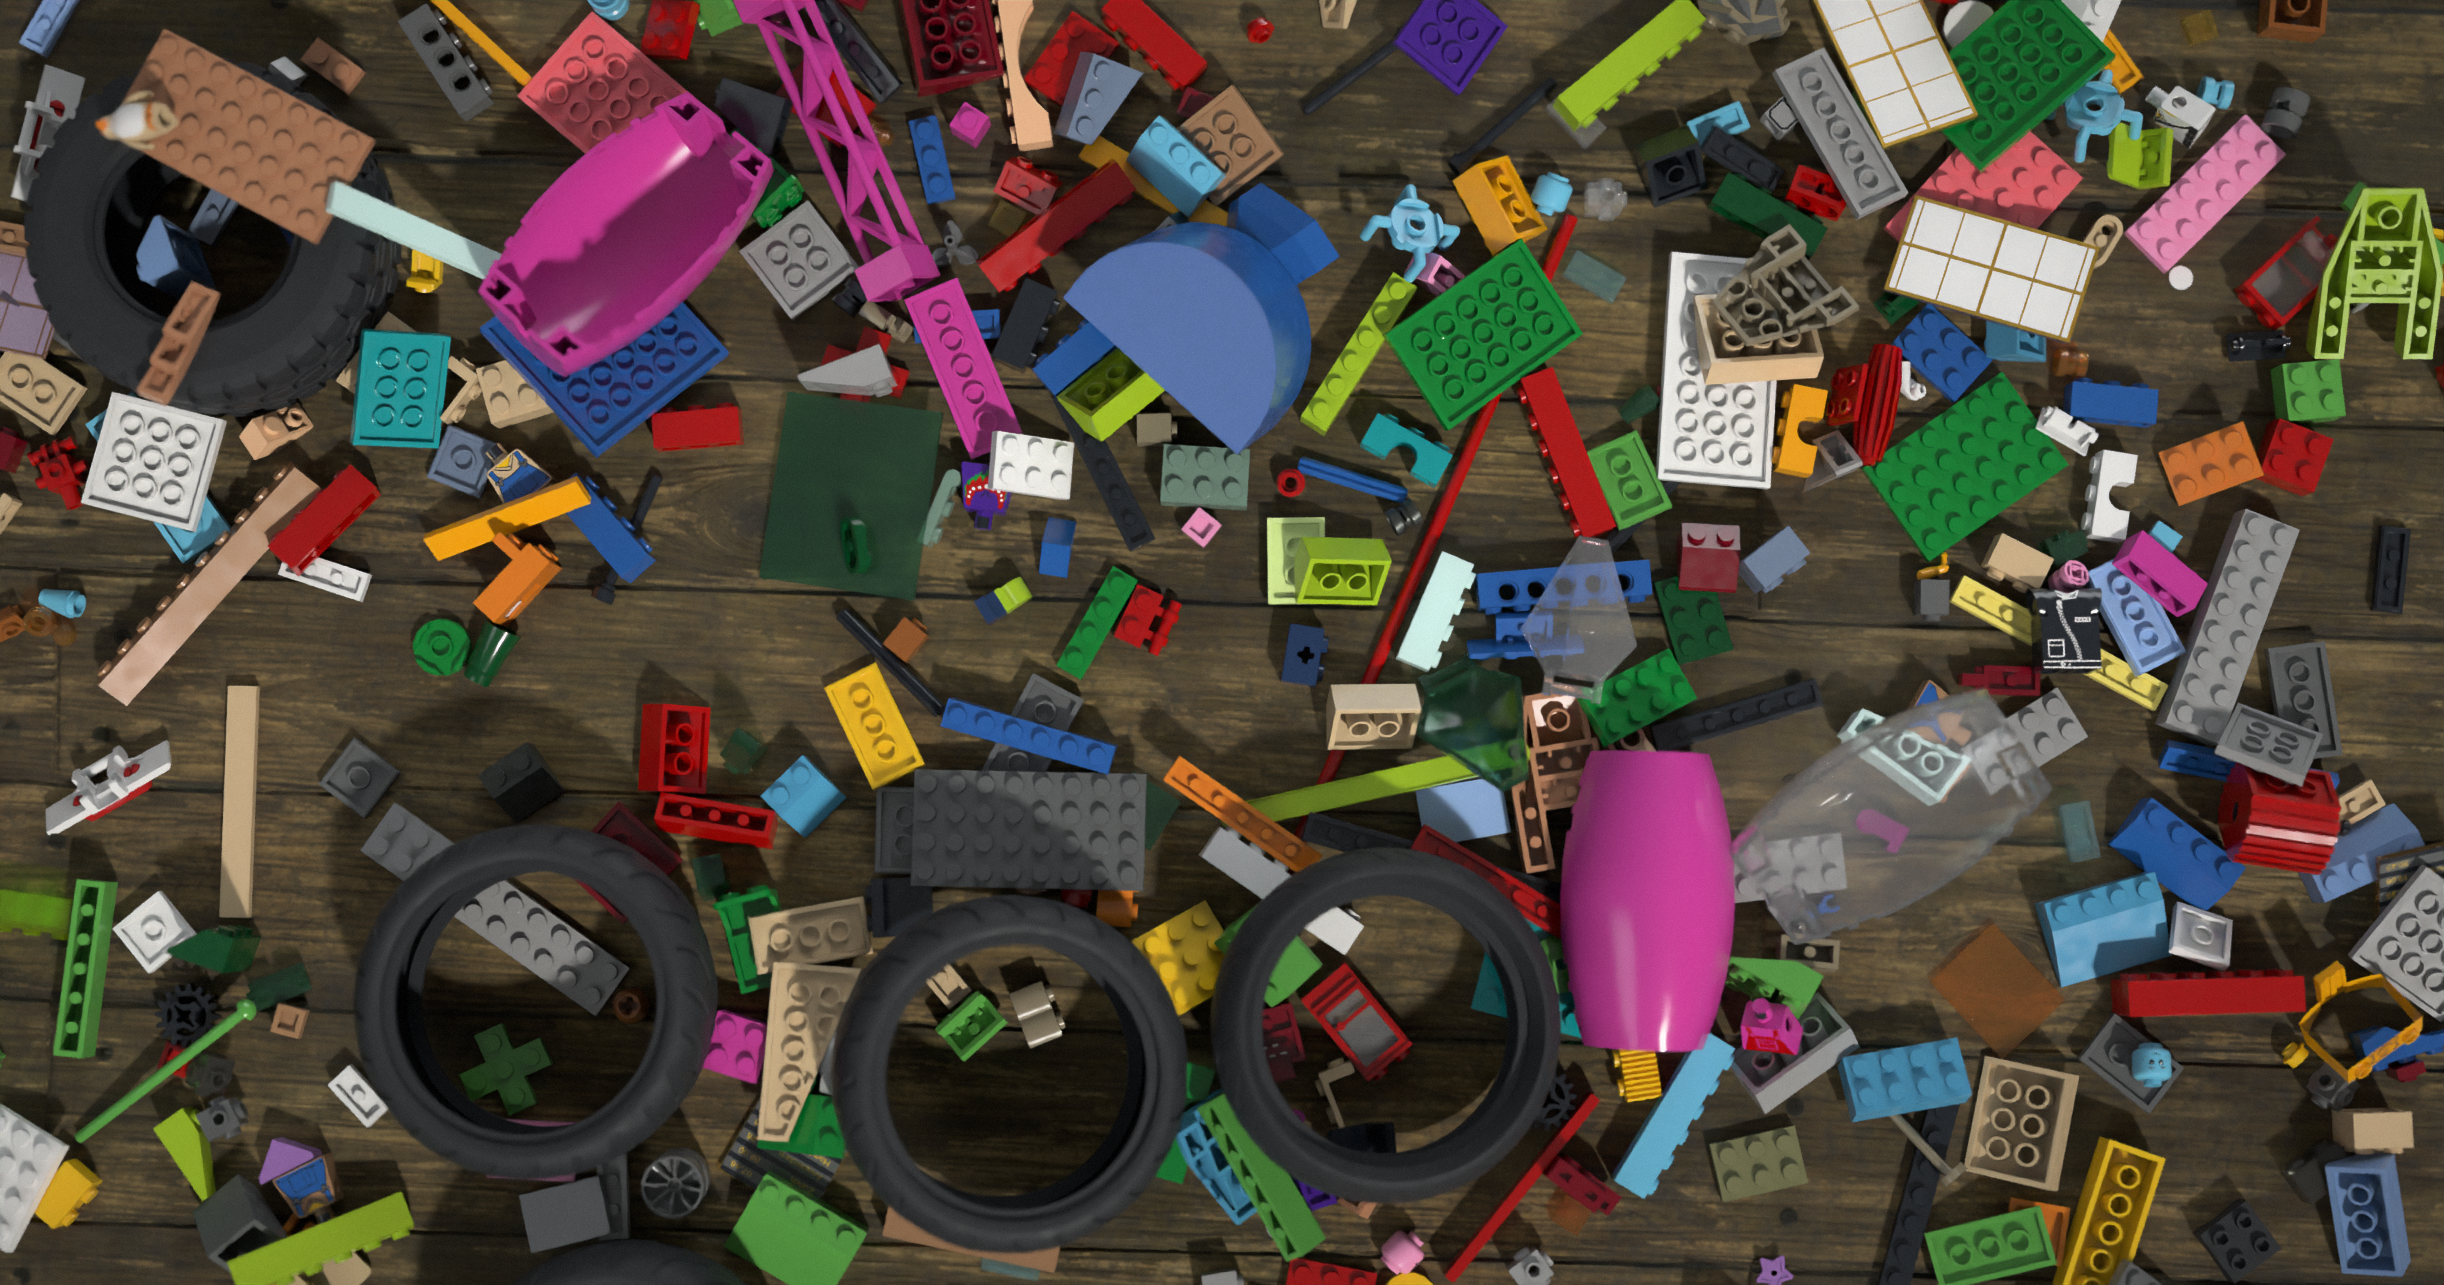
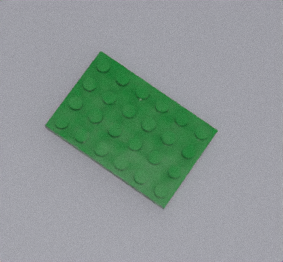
(2020, 72)
(1483, 334)
(1964, 467)

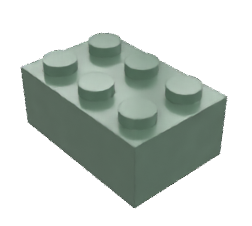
(1204, 477)

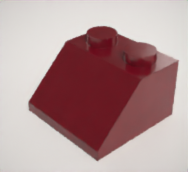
(1708, 557)

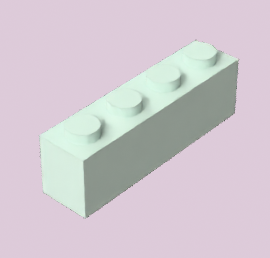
(1435, 611)

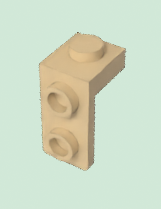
(471, 390)
(1335, 1070)

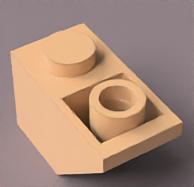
(275, 430)

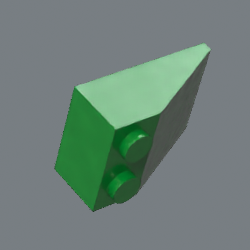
(814, 1131)

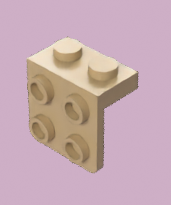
(347, 1273)

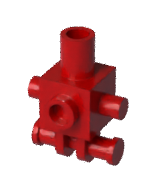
(60, 473)

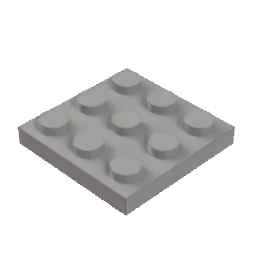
(800, 260)
(2269, 744)

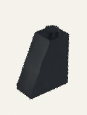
(755, 112)

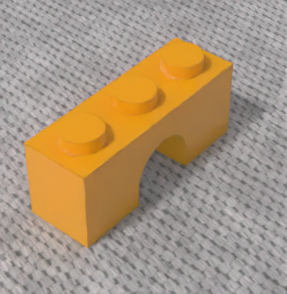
(1792, 454)

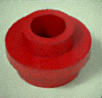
(1259, 30)
(1284, 488)

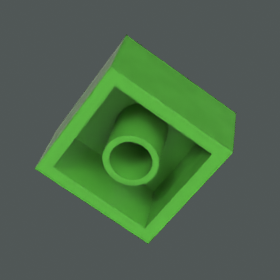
(2308, 391)

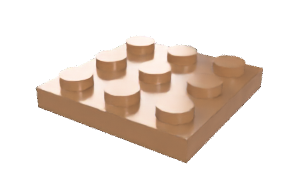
(1233, 140)

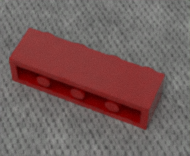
(1155, 41)
(323, 520)
(716, 820)

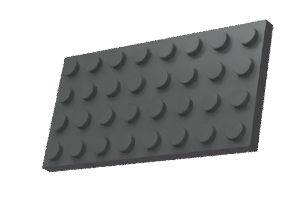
(1029, 830)

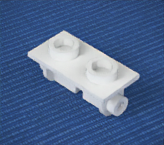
(2058, 426)

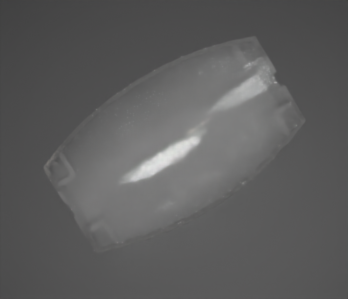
(1889, 815)

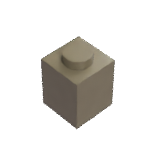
(1155, 429)

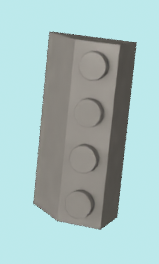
(1777, 1076)

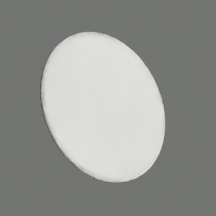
(2181, 277)

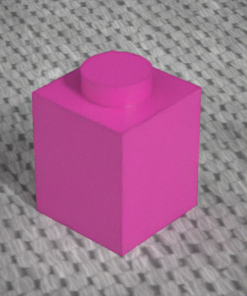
(970, 125)

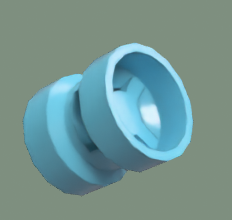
(2216, 92)

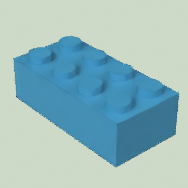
(1904, 1079)

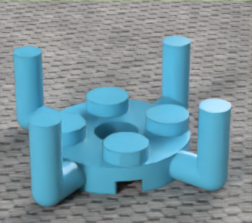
(2100, 121)
(1404, 236)

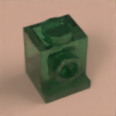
(2065, 546)

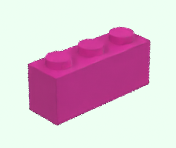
(2160, 573)

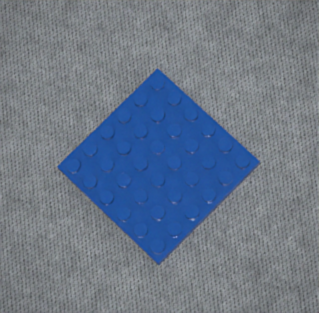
(623, 388)

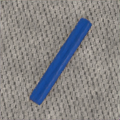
(1352, 479)

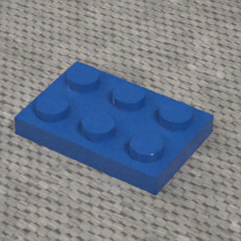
(1941, 353)

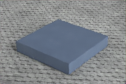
(462, 462)

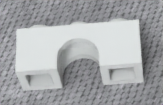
(2102, 518)

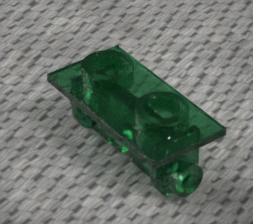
(279, 986)

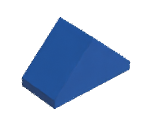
(1057, 547)

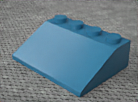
(2105, 928)

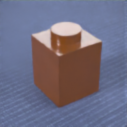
(907, 639)

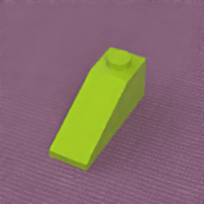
(189, 1149)

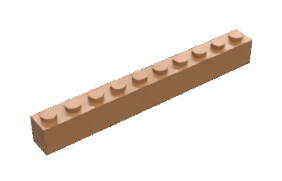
(207, 584)

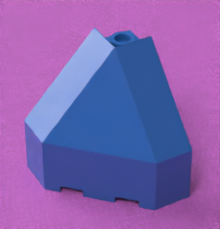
(1283, 230)

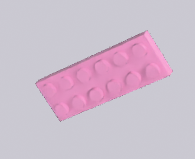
(2204, 194)

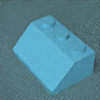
(1175, 166)

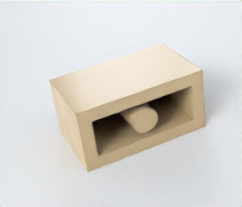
(2016, 563)

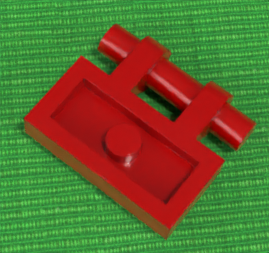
(1139, 617)

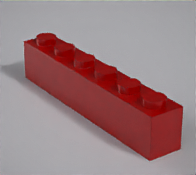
(1056, 225)
(1565, 453)

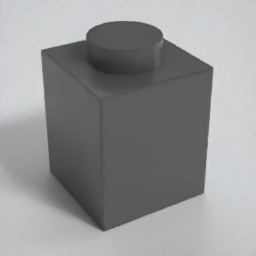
(1931, 599)

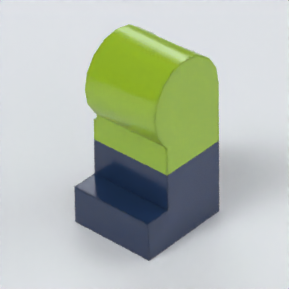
(1003, 600)

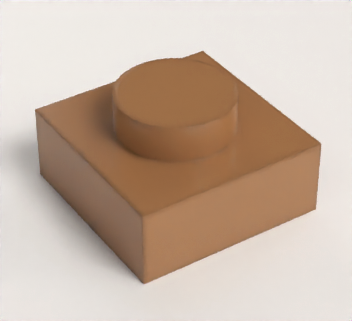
(289, 1020)

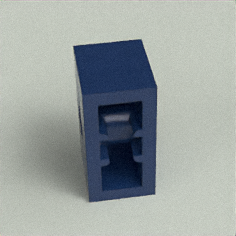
(1293, 669)

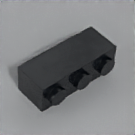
(1026, 326)

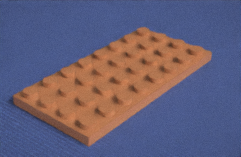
(248, 137)

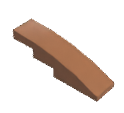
(180, 342)

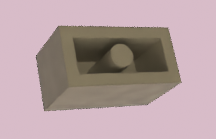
(1819, 954)

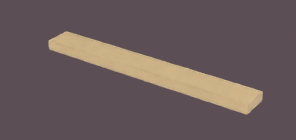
(239, 801)

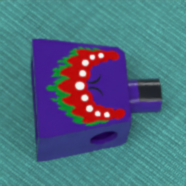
(981, 499)

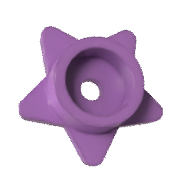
(1768, 1266)

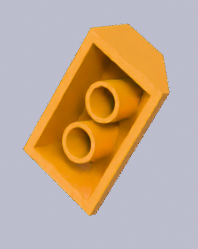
(1499, 204)

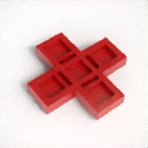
(868, 339)

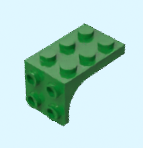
(780, 192)
(734, 913)

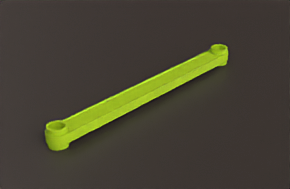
(1362, 788)

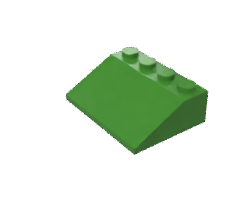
(795, 1234)

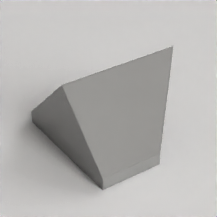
(1832, 460)

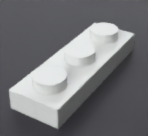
(332, 578)

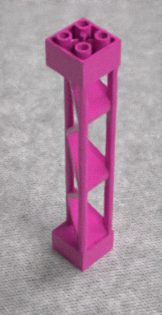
(909, 261)

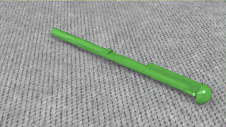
(246, 1009)

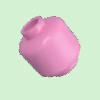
(1402, 1252)

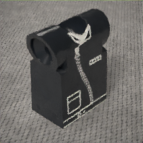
(2065, 630)

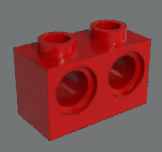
(1815, 193)

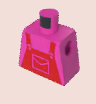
(1770, 1028)

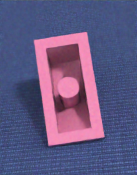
(1437, 274)

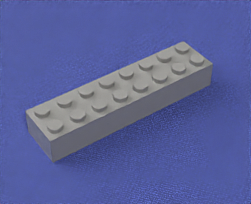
(2227, 627)

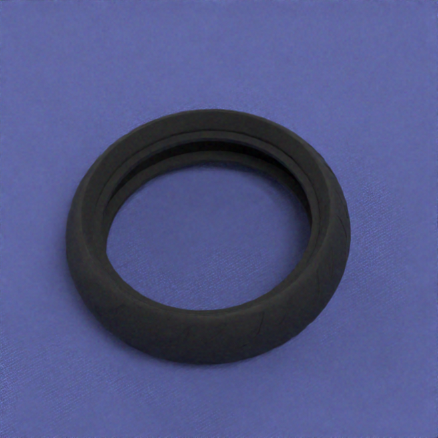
(1529, 1048)

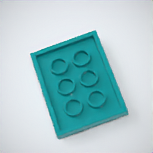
(400, 388)

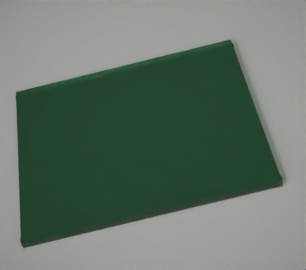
(846, 463)

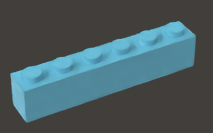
(1671, 1116)

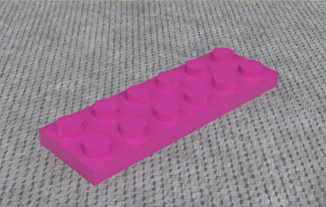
(962, 365)

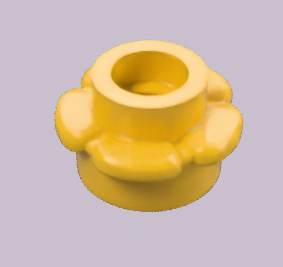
(2294, 1054)

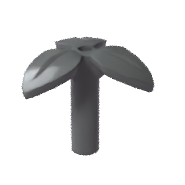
(952, 236)

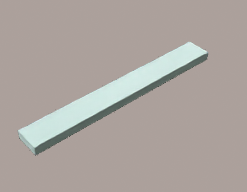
(409, 230)

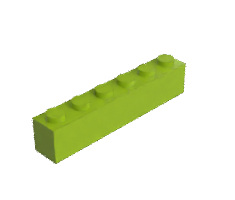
(1628, 63)
(1358, 354)
(324, 1243)

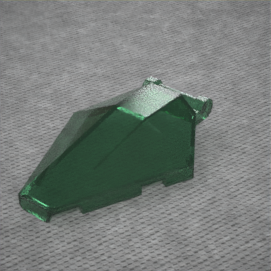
(1477, 721)

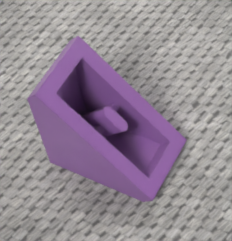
(284, 1157)

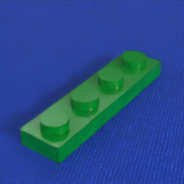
(1097, 623)

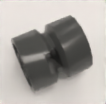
(2286, 109)

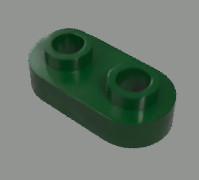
(854, 545)

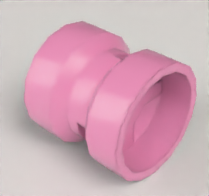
(2069, 577)

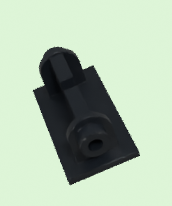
(2257, 345)

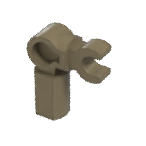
(885, 320)

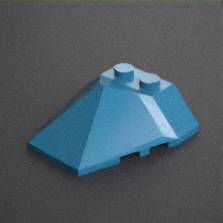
(1211, 1165)

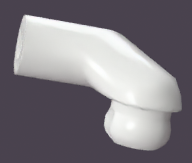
(1909, 387)

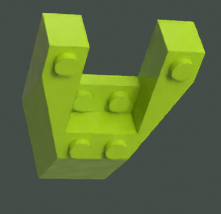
(2381, 258)

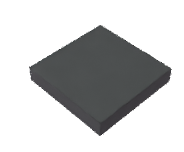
(360, 778)

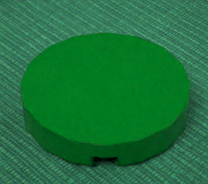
(442, 647)

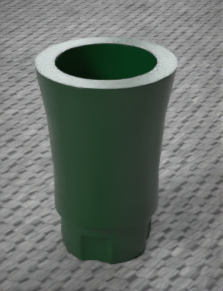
(490, 652)

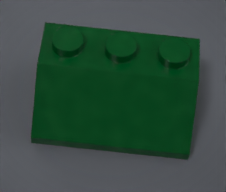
(219, 949)

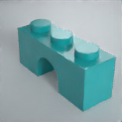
(1387, 434)

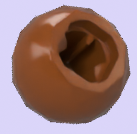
(631, 1005)

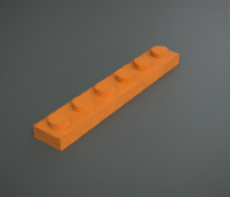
(1240, 815)

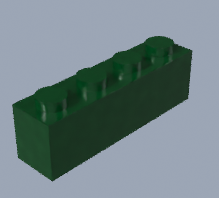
(1762, 213)

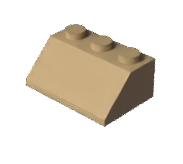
(1372, 716)

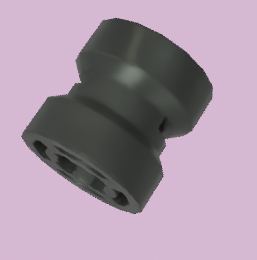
(1408, 512)

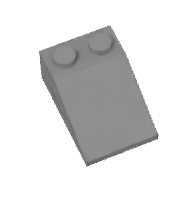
(858, 374)

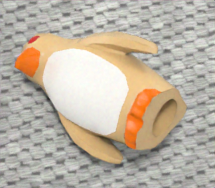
(138, 121)

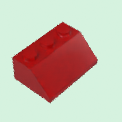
(674, 748)

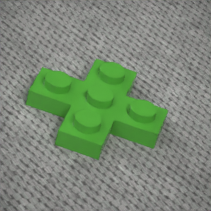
(506, 1069)

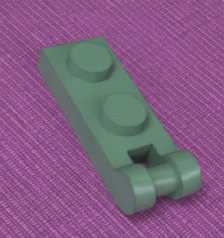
(941, 507)

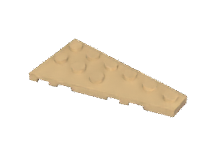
(801, 1023)

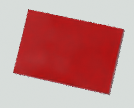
(823, 111)

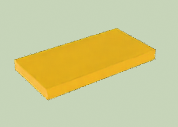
(874, 726)

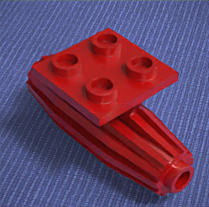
(1869, 399)

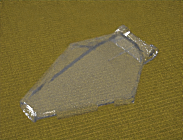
(1581, 622)

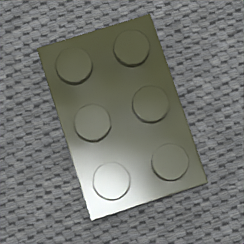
(1758, 1163)

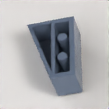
(1093, 97)

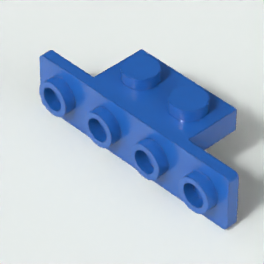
(1508, 640)

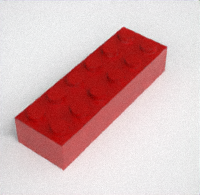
(2201, 995)

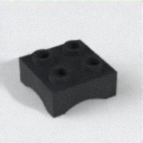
(2237, 1240)

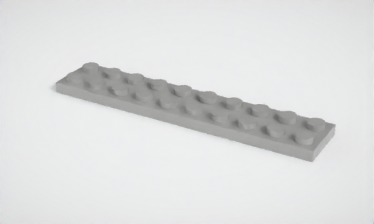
(507, 917)

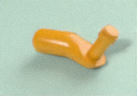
(1933, 571)

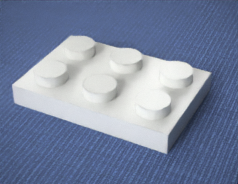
(1030, 465)

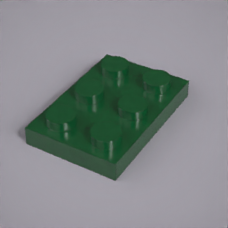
(1692, 621)

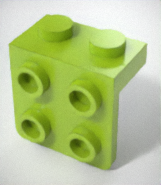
(2142, 161)

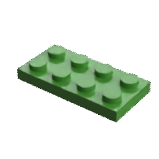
(1991, 1247)

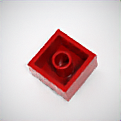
(2292, 456)

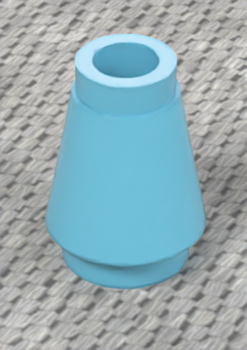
(65, 602)

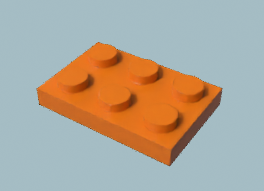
(2211, 463)

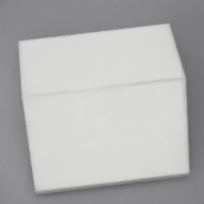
(287, 69)

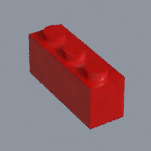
(697, 427)

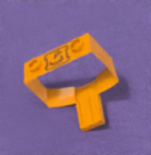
(2332, 982)

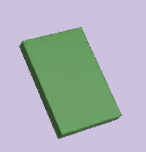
(1628, 480)

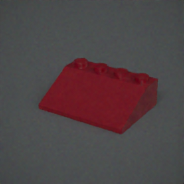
(950, 43)

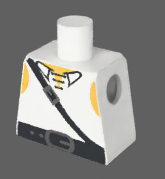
(2181, 112)

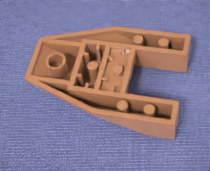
(1559, 748)

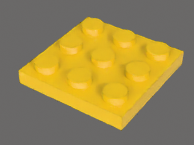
(1185, 955)

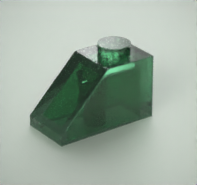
(742, 751)

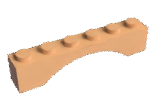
(1031, 120)

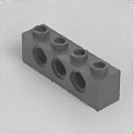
(418, 27)

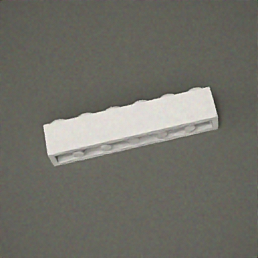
(1261, 876)

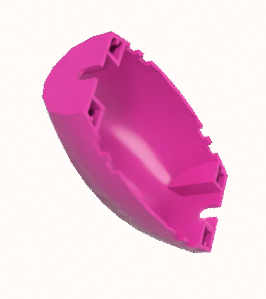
(626, 235)
(1647, 900)

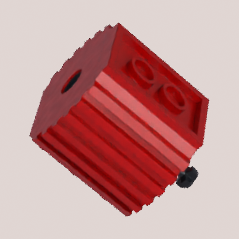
(2280, 822)

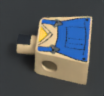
(516, 473)

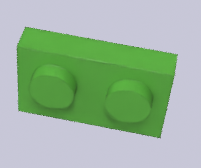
(971, 1025)

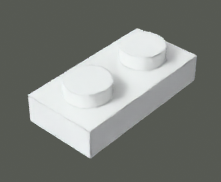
(358, 1095)

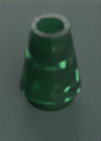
(1639, 404)

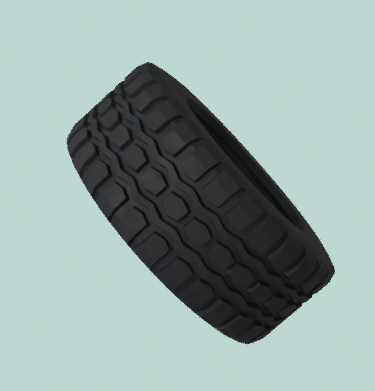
(84, 249)

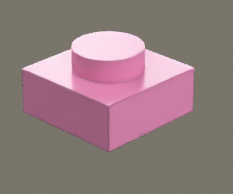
(1201, 527)

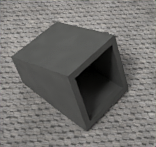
(236, 1222)

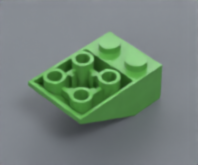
(1775, 981)

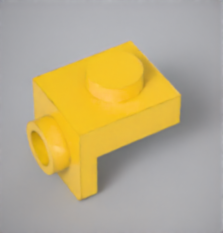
(425, 272)

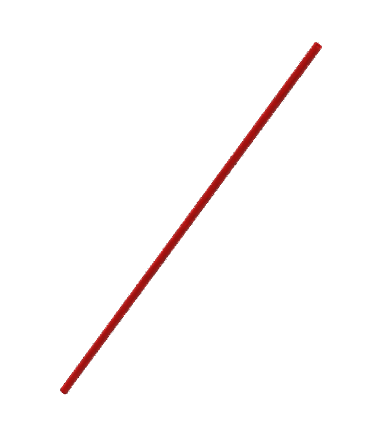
(1436, 525)

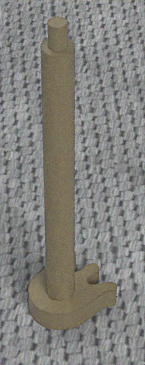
(1926, 1149)

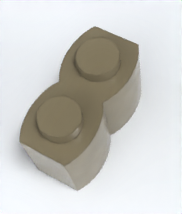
(1037, 1013)

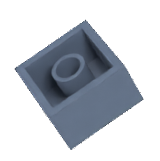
(1772, 559)

